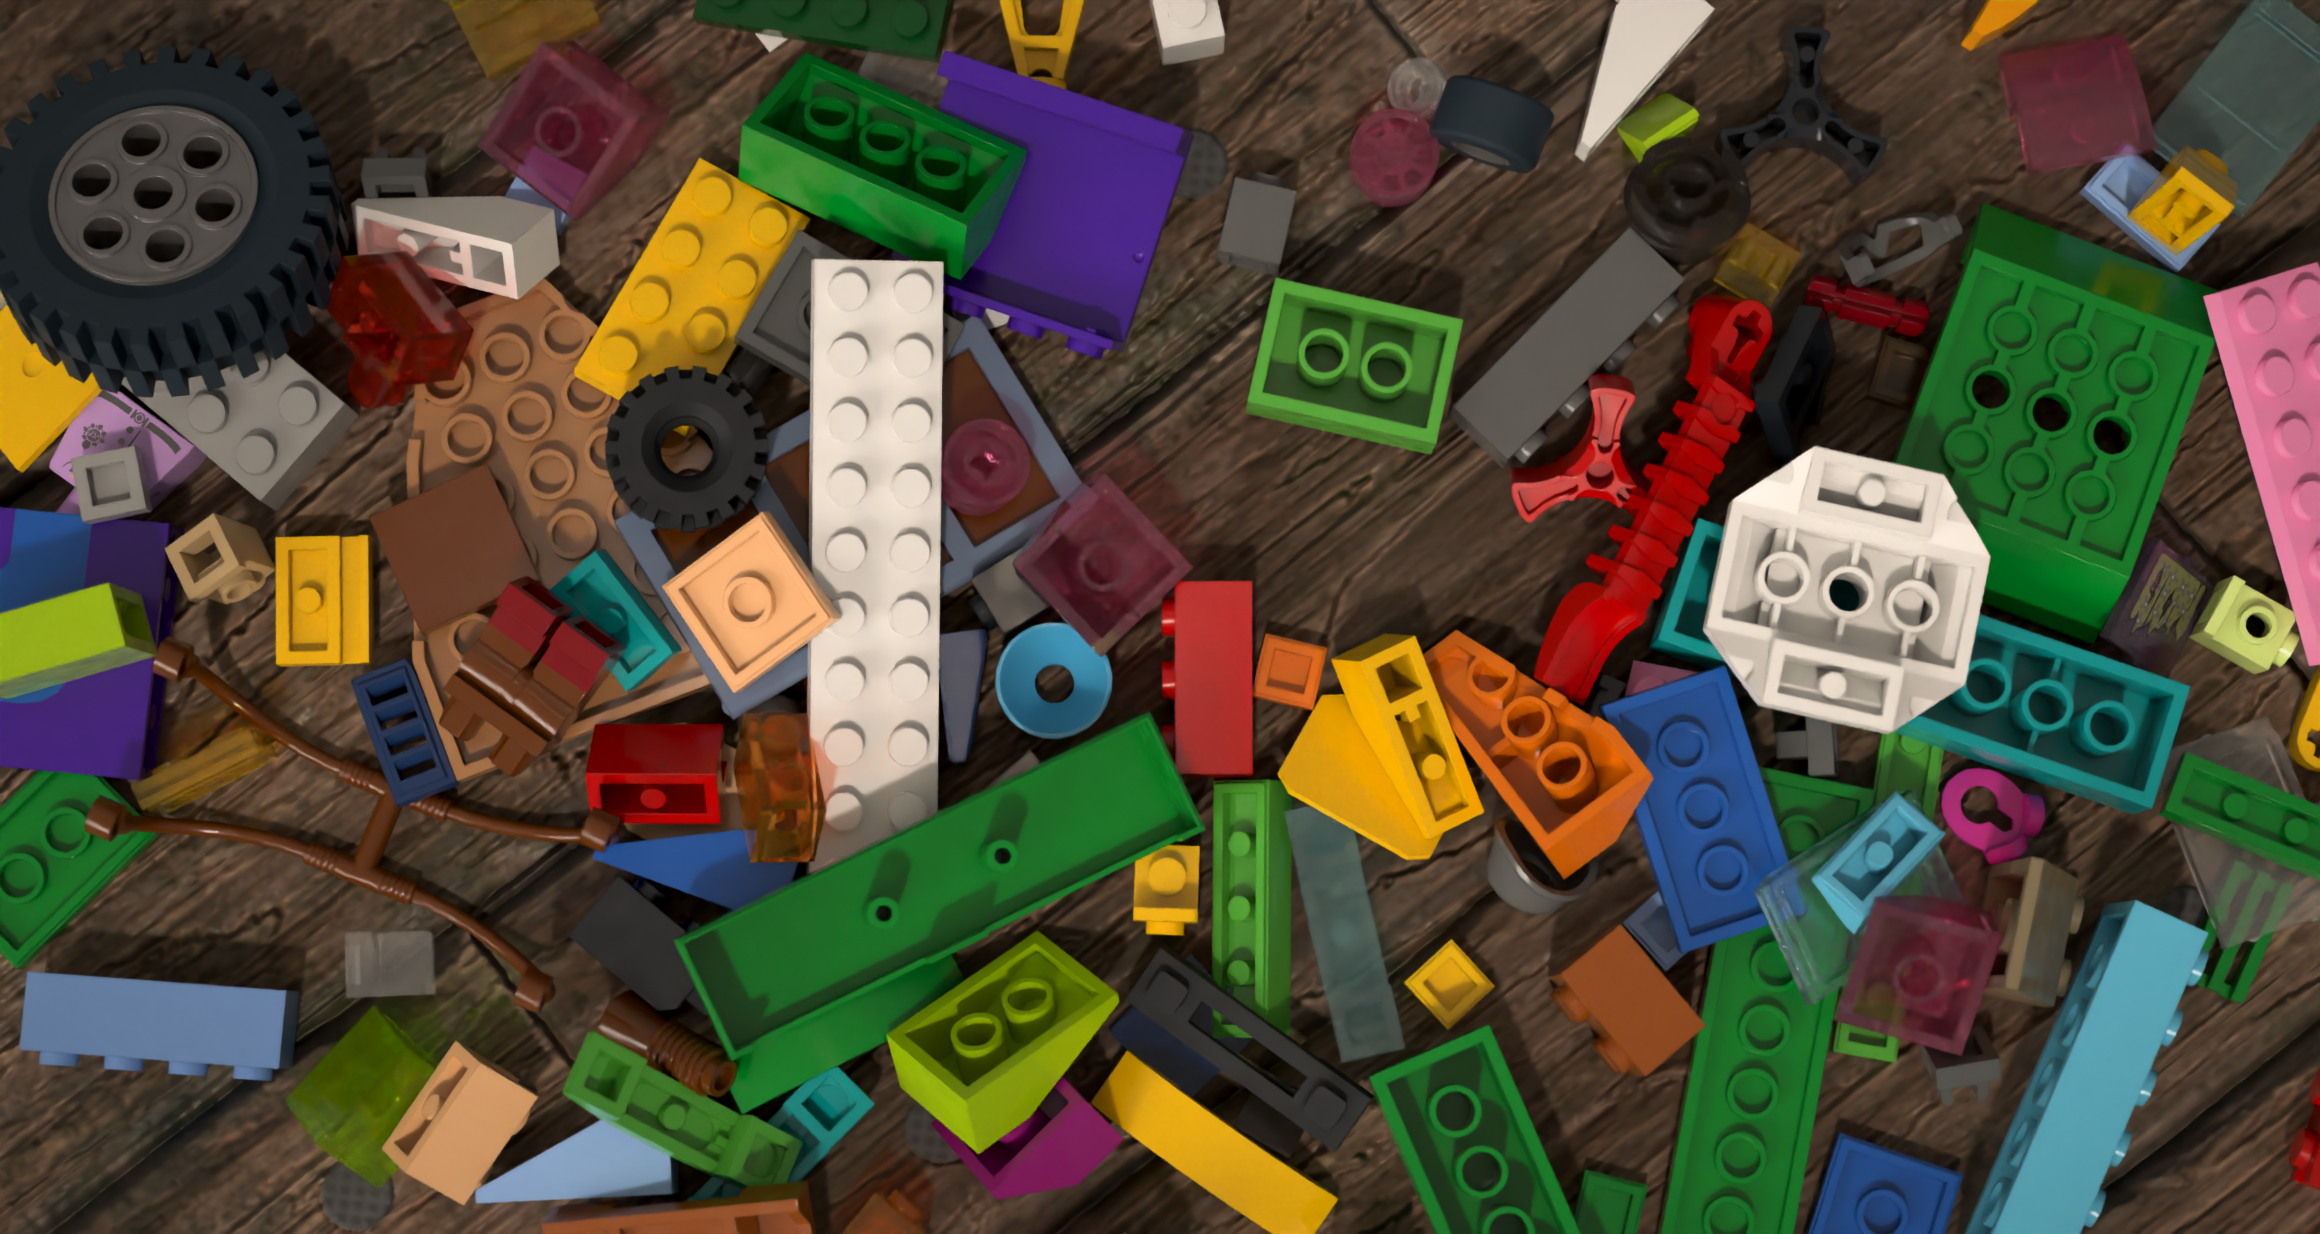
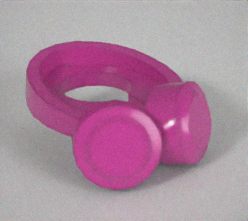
(2023, 809)

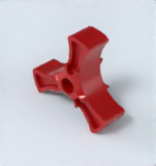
(1594, 466)

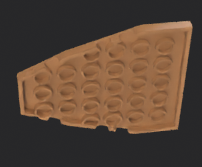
(546, 448)

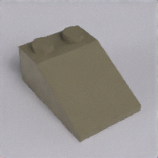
(2035, 912)

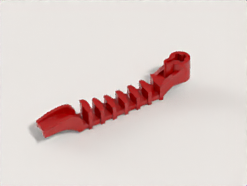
(1594, 618)

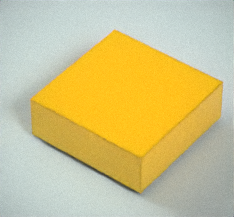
(1449, 984)

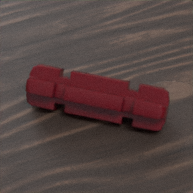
(1867, 305)

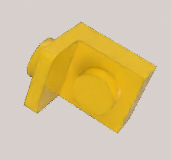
(1167, 890)

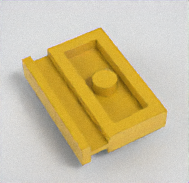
(324, 601)

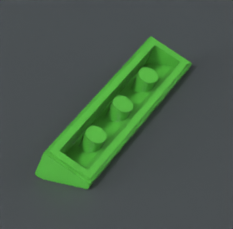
(1252, 900)

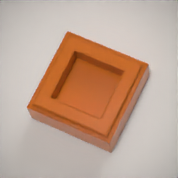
(1289, 672)

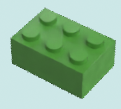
(1354, 366)

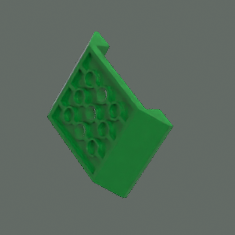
(2104, 344)

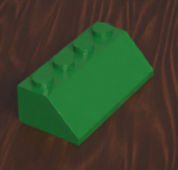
(880, 164)

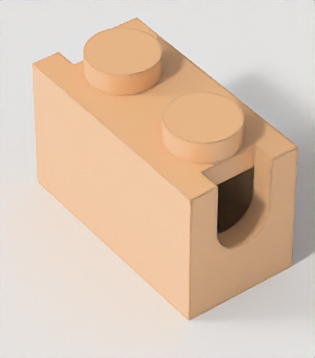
(460, 1123)

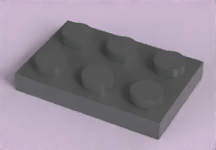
(781, 317)

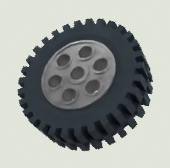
(145, 145)

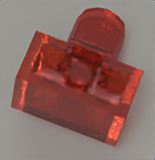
(395, 327)

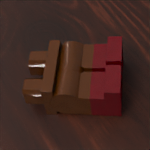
(528, 675)

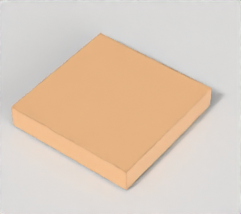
(751, 602)

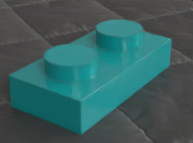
(611, 601)

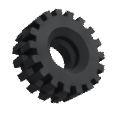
(686, 400)

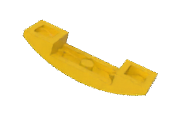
(1211, 1150)

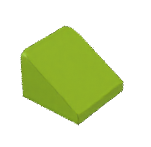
(1657, 121)

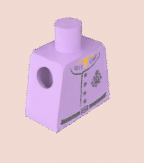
(120, 422)

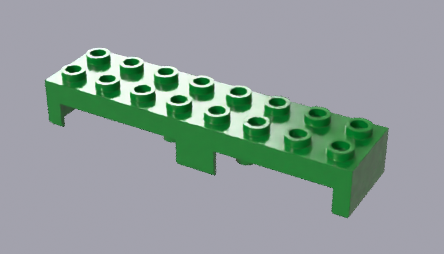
(938, 884)

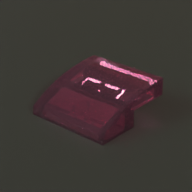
(2077, 104)

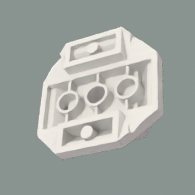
(1902, 549)

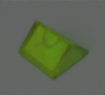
(362, 1094)

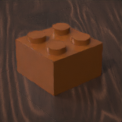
(1624, 1003)

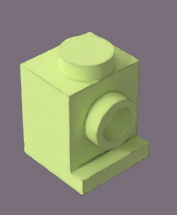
(2225, 632)

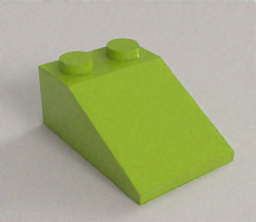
(1000, 1039)

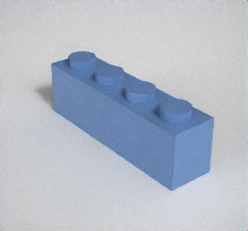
(159, 1022)

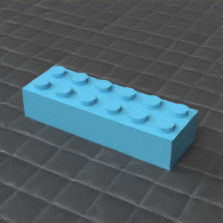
(2092, 1074)

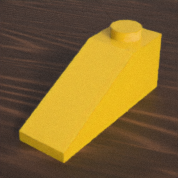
(2186, 199)
(1409, 730)

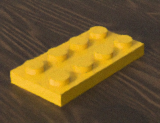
(692, 283)

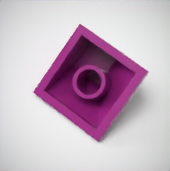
(1046, 1151)

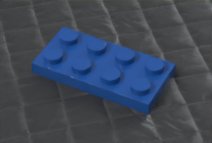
(1705, 809)

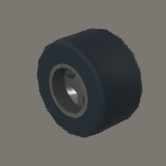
(1491, 123)

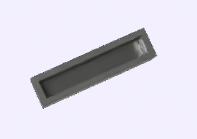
(1565, 347)

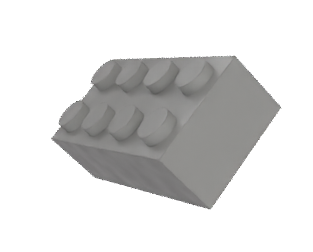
(259, 427)

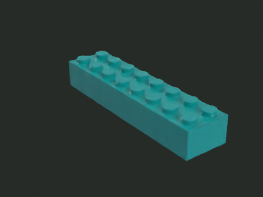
(2024, 702)

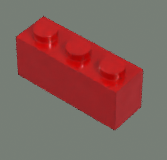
(1210, 678)

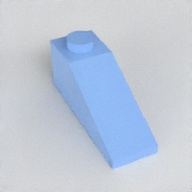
(587, 1165)

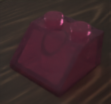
(572, 127)
(1100, 562)
(1920, 970)

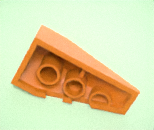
(1550, 761)

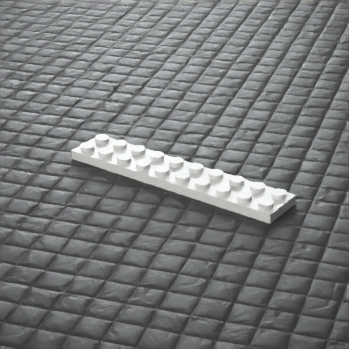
(875, 544)

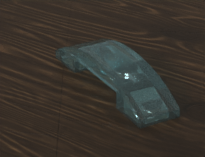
(1343, 935)

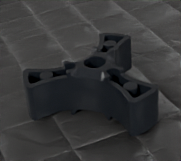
(1805, 116)

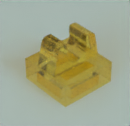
(1756, 265)

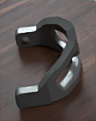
(1935, 234)

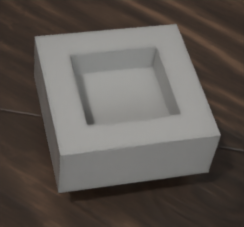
(111, 485)

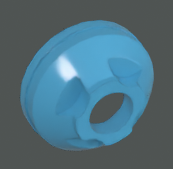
(1044, 647)

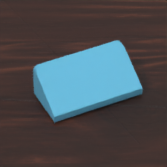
(1877, 860)

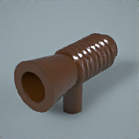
(668, 1045)

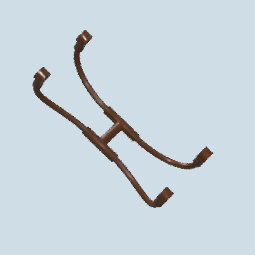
(177, 661)

